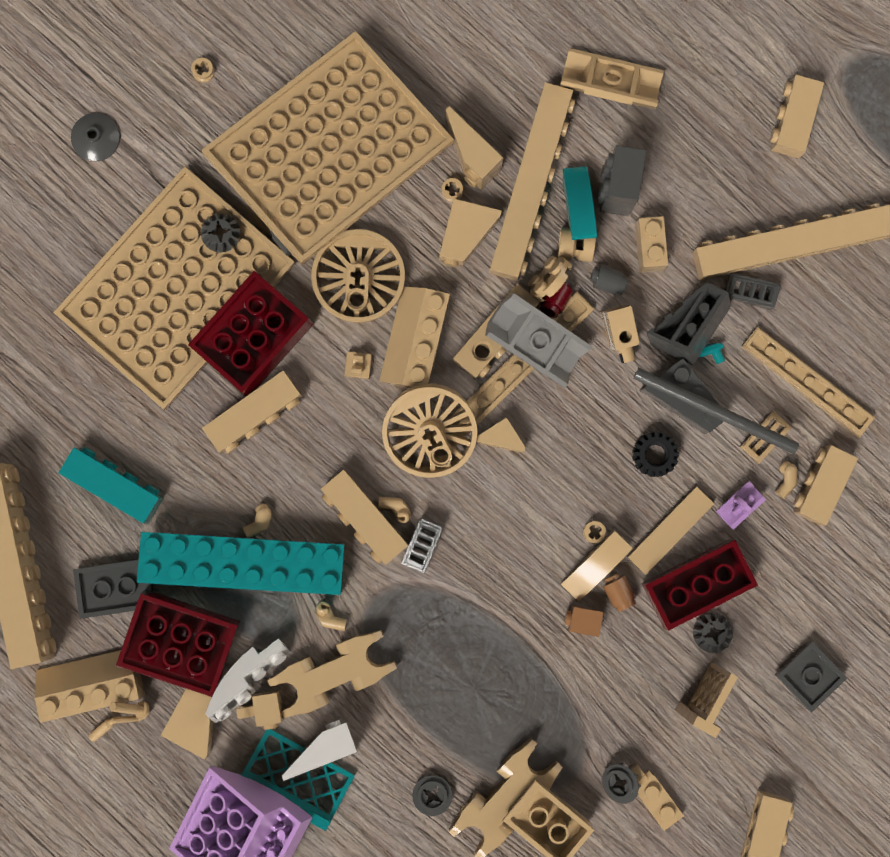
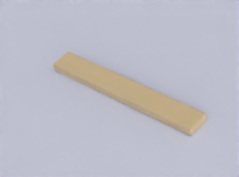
(516, 370)

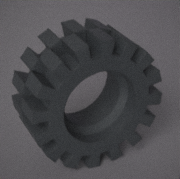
(669, 448)

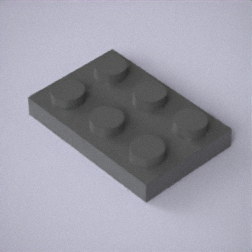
(108, 589)

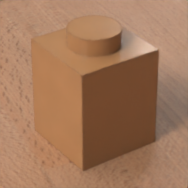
(584, 620)

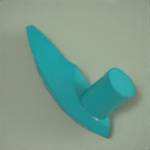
(715, 350)

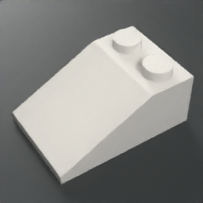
(326, 748)

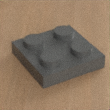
(810, 676)

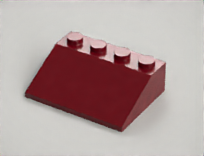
(251, 334)
(177, 643)

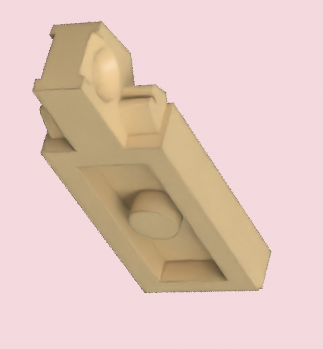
(656, 798)

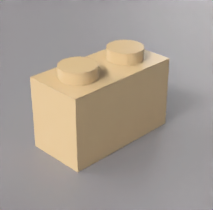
(651, 244)

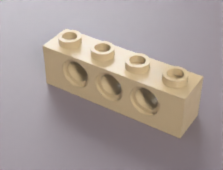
(466, 357)

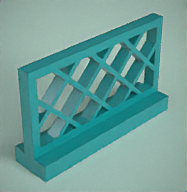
(319, 818)

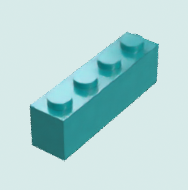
(111, 485)

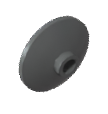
(103, 144)

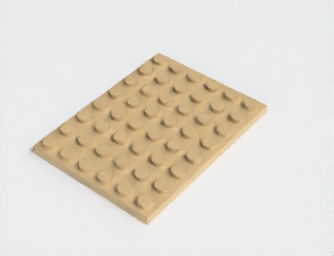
(327, 147)
(165, 286)

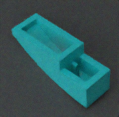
(579, 203)

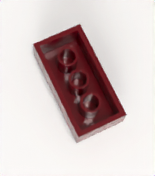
(699, 584)

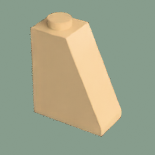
(466, 230)
(190, 725)

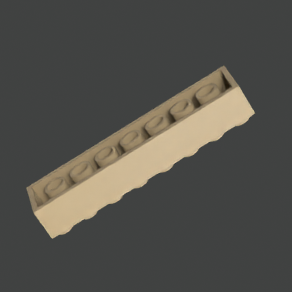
(21, 599)

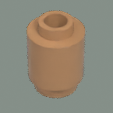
(619, 592)

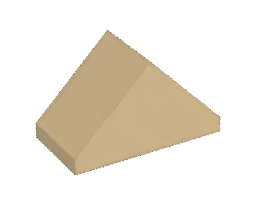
(502, 436)

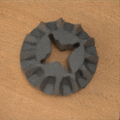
(229, 239)
(703, 626)
(620, 794)
(420, 797)

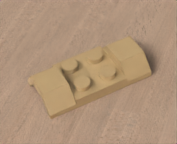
(612, 79)

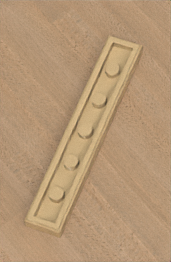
(808, 382)

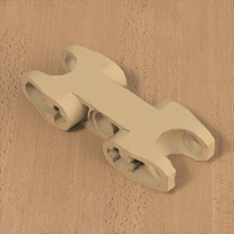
(314, 681)
(489, 812)

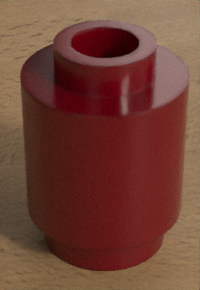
(556, 304)

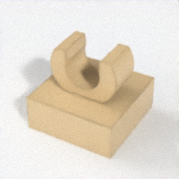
(358, 365)

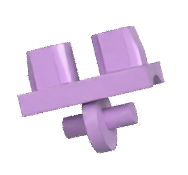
(740, 505)

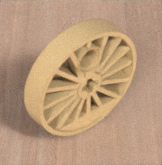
(359, 240)
(430, 442)

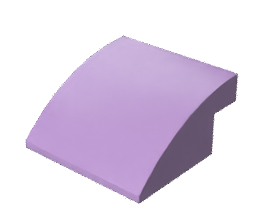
(239, 820)

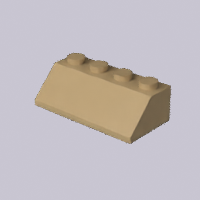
(415, 337)
(84, 686)

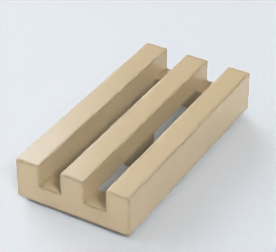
(751, 452)

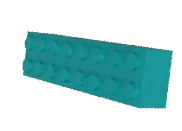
(240, 563)

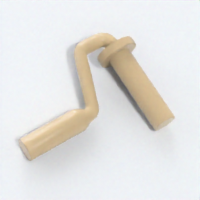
(140, 712)

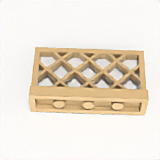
(708, 699)

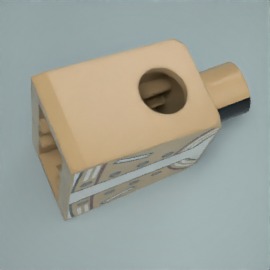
(615, 322)

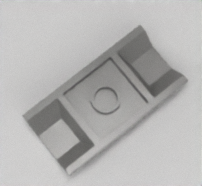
(536, 338)

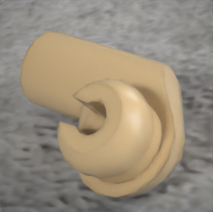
(790, 479)
(397, 506)
(261, 521)
(327, 617)

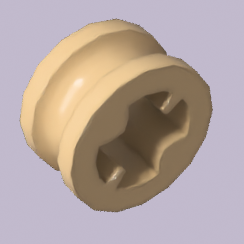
(206, 76)
(458, 185)
(602, 532)

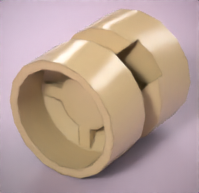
(567, 247)

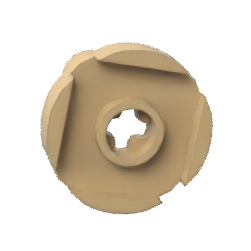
(550, 278)

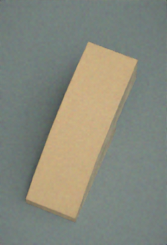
(596, 565)

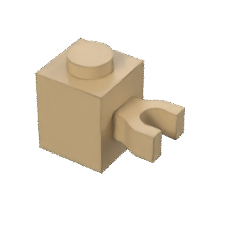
(265, 708)

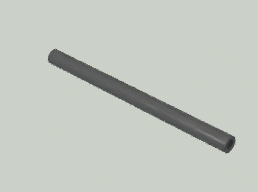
(716, 411)

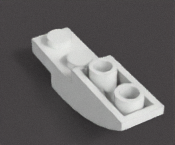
(236, 685)

